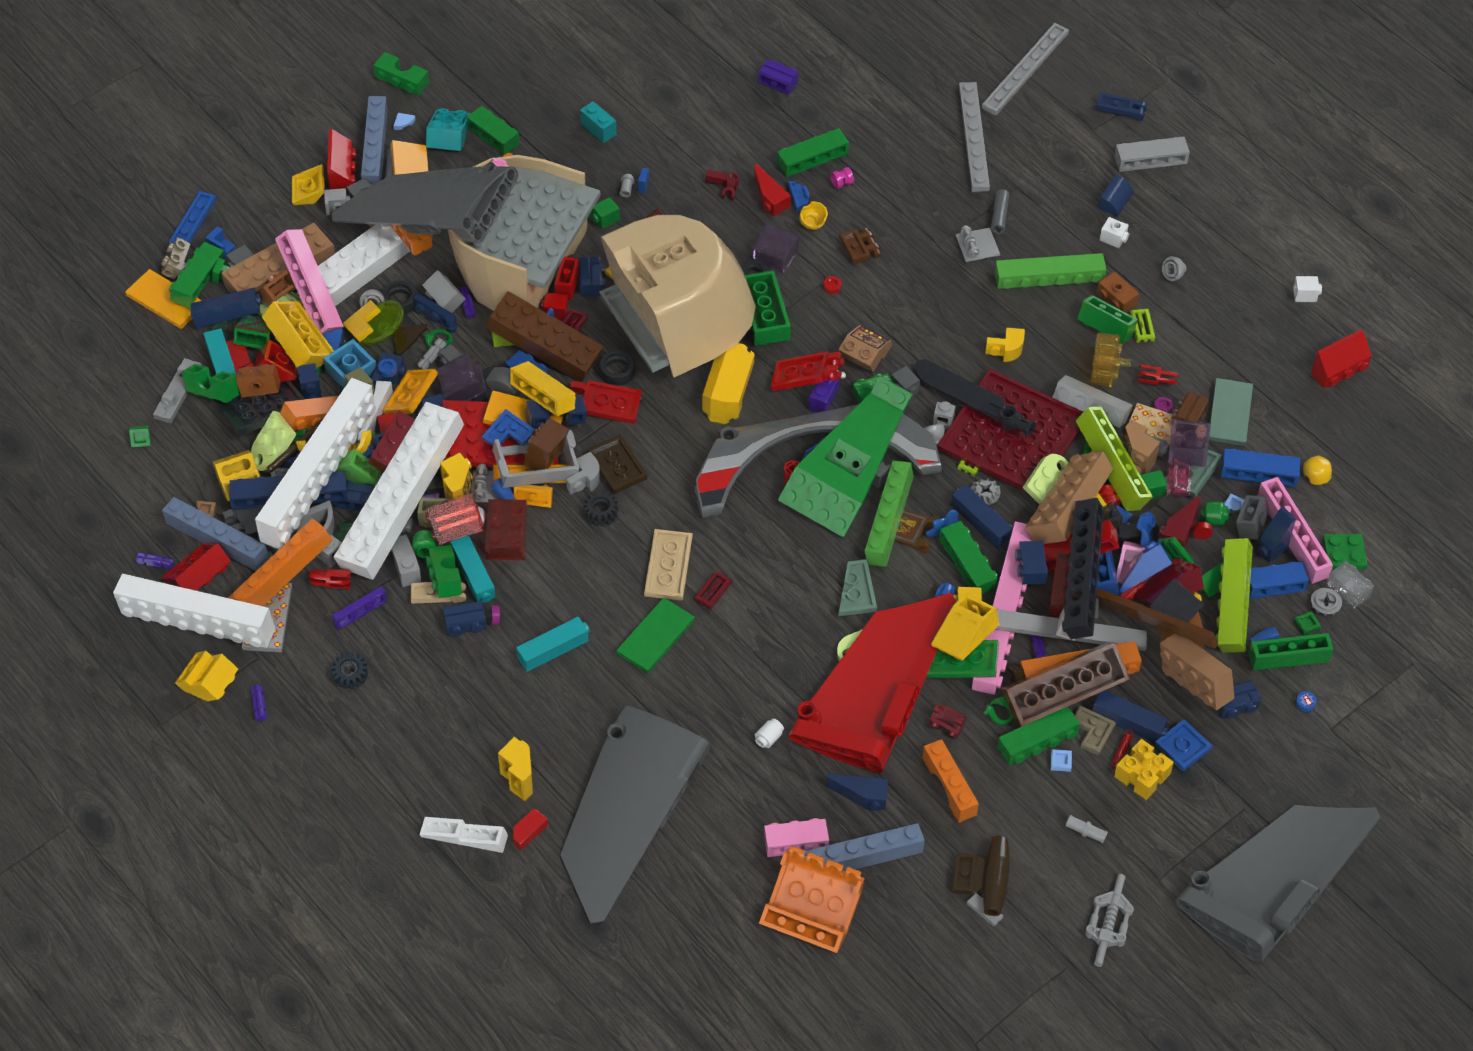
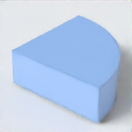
(403, 120)
(1234, 503)

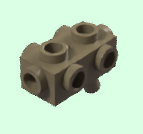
(174, 261)

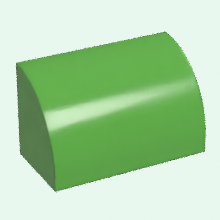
(358, 469)

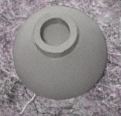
(1173, 268)
(373, 295)
(937, 431)

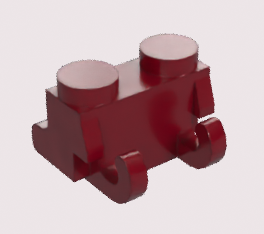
(949, 719)

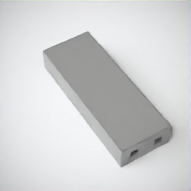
(976, 904)

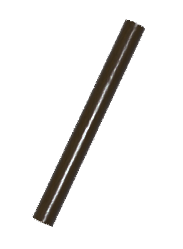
(292, 449)

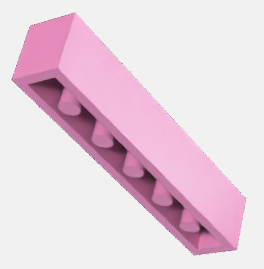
(308, 280)
(1302, 541)

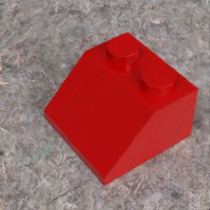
(275, 354)

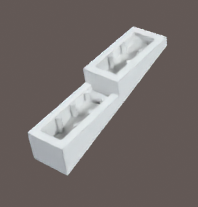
(382, 394)
(457, 832)

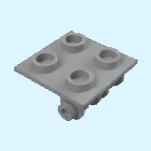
(977, 244)
(482, 484)

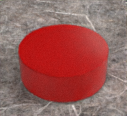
(832, 285)
(1202, 530)

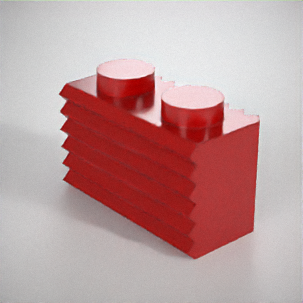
(567, 277)

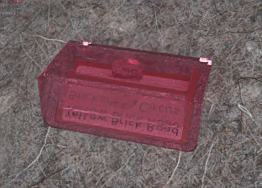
(1178, 478)

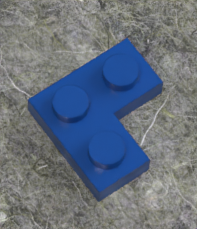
(508, 425)

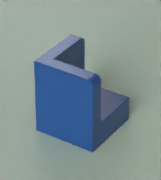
(217, 239)

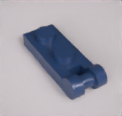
(1122, 106)
(435, 313)

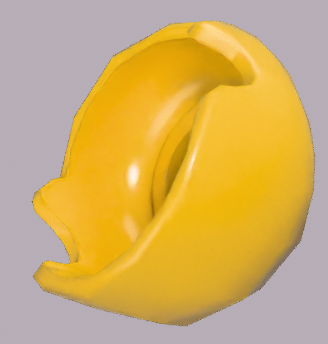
(813, 215)
(1317, 470)

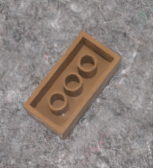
(1197, 671)

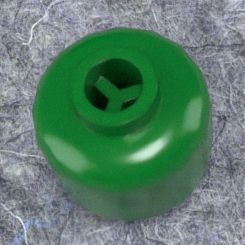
(1215, 513)
(421, 542)

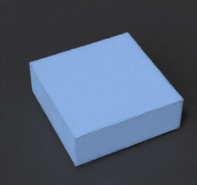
(1061, 760)

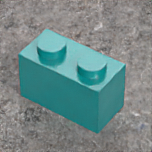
(598, 122)

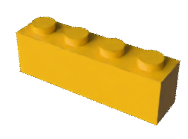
(542, 388)

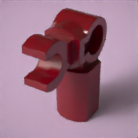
(730, 180)

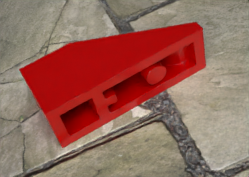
(772, 195)

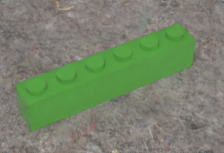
(1050, 271)
(889, 513)

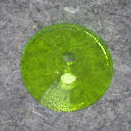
(385, 322)

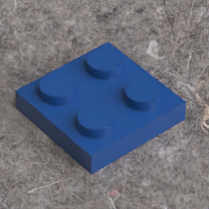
(1183, 745)

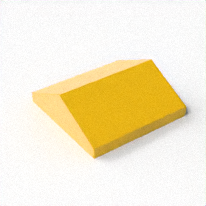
(308, 186)

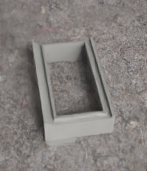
(538, 476)

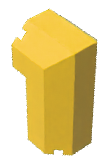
(727, 384)

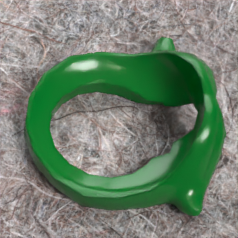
(429, 337)
(990, 711)

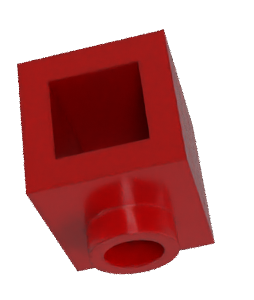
(557, 302)

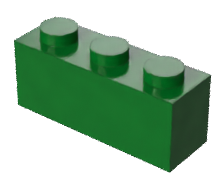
(493, 130)
(1107, 318)

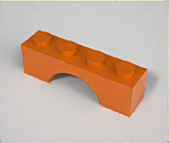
(958, 792)

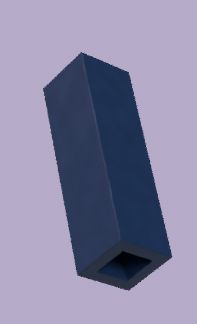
(226, 307)
(981, 516)
(1131, 716)

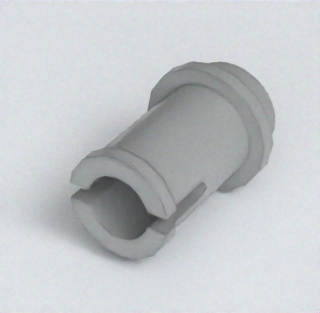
(627, 182)

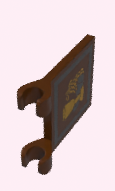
(911, 529)

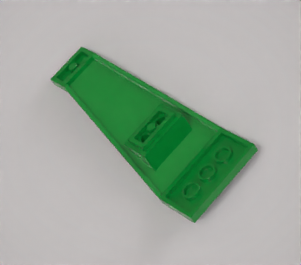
(831, 487)

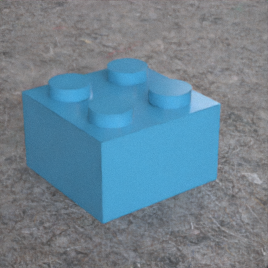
(347, 359)

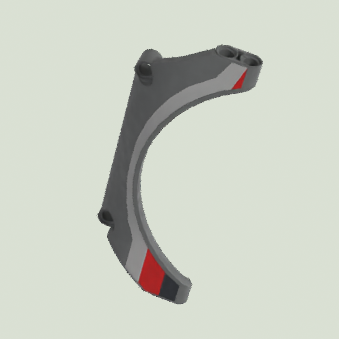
(731, 457)

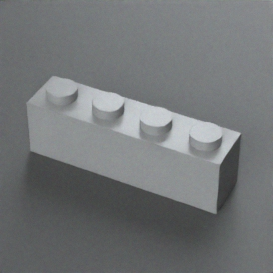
(1151, 154)
(1083, 396)

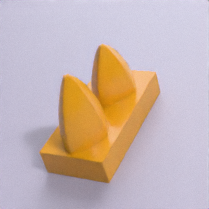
(535, 495)

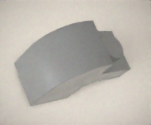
(587, 475)

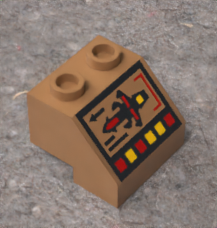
(865, 348)
(1140, 446)

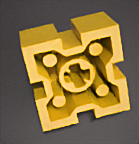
(1143, 769)

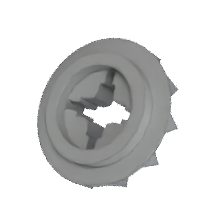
(994, 490)
(1333, 598)

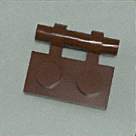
(855, 247)

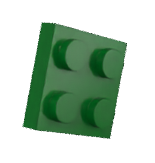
(1345, 548)

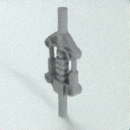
(1105, 936)

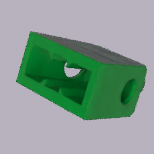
(251, 332)

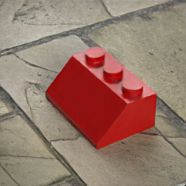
(340, 161)
(1341, 359)
(198, 567)

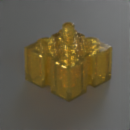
(1106, 360)

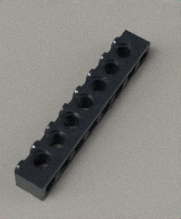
(1083, 569)

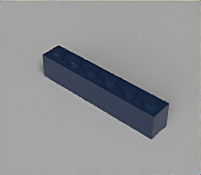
(256, 491)

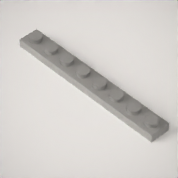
(974, 137)

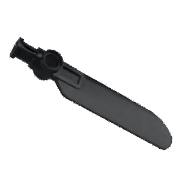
(973, 396)

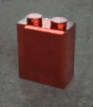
(454, 518)

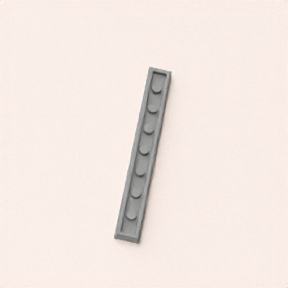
(1025, 69)
(1047, 627)

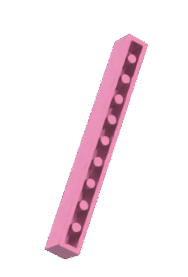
(1007, 598)

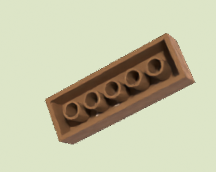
(264, 264)
(1077, 482)

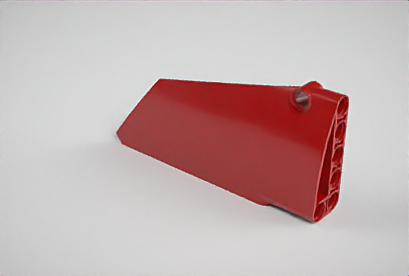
(873, 686)

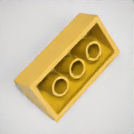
(297, 333)

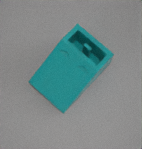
(447, 129)

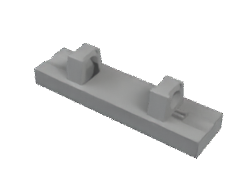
(174, 395)

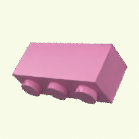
(802, 835)

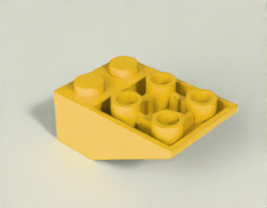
(966, 627)

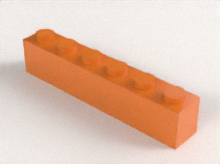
(283, 565)
(1128, 653)

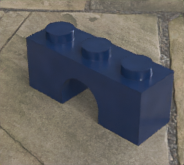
(538, 414)

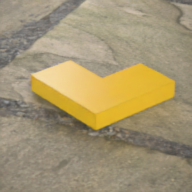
(358, 322)

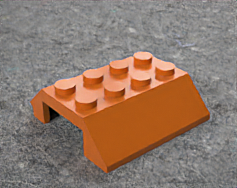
(813, 899)

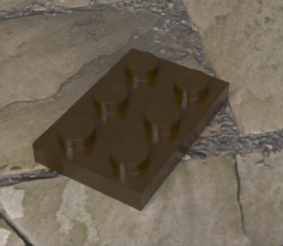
(618, 464)

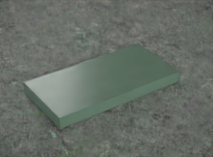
(1230, 411)

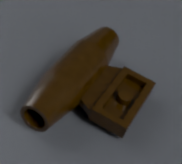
(985, 875)

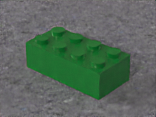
(770, 316)

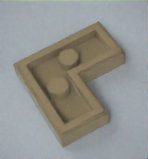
(1098, 729)

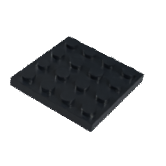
(252, 412)

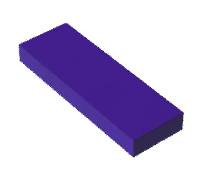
(359, 608)

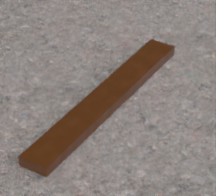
(1157, 618)

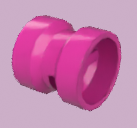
(842, 177)

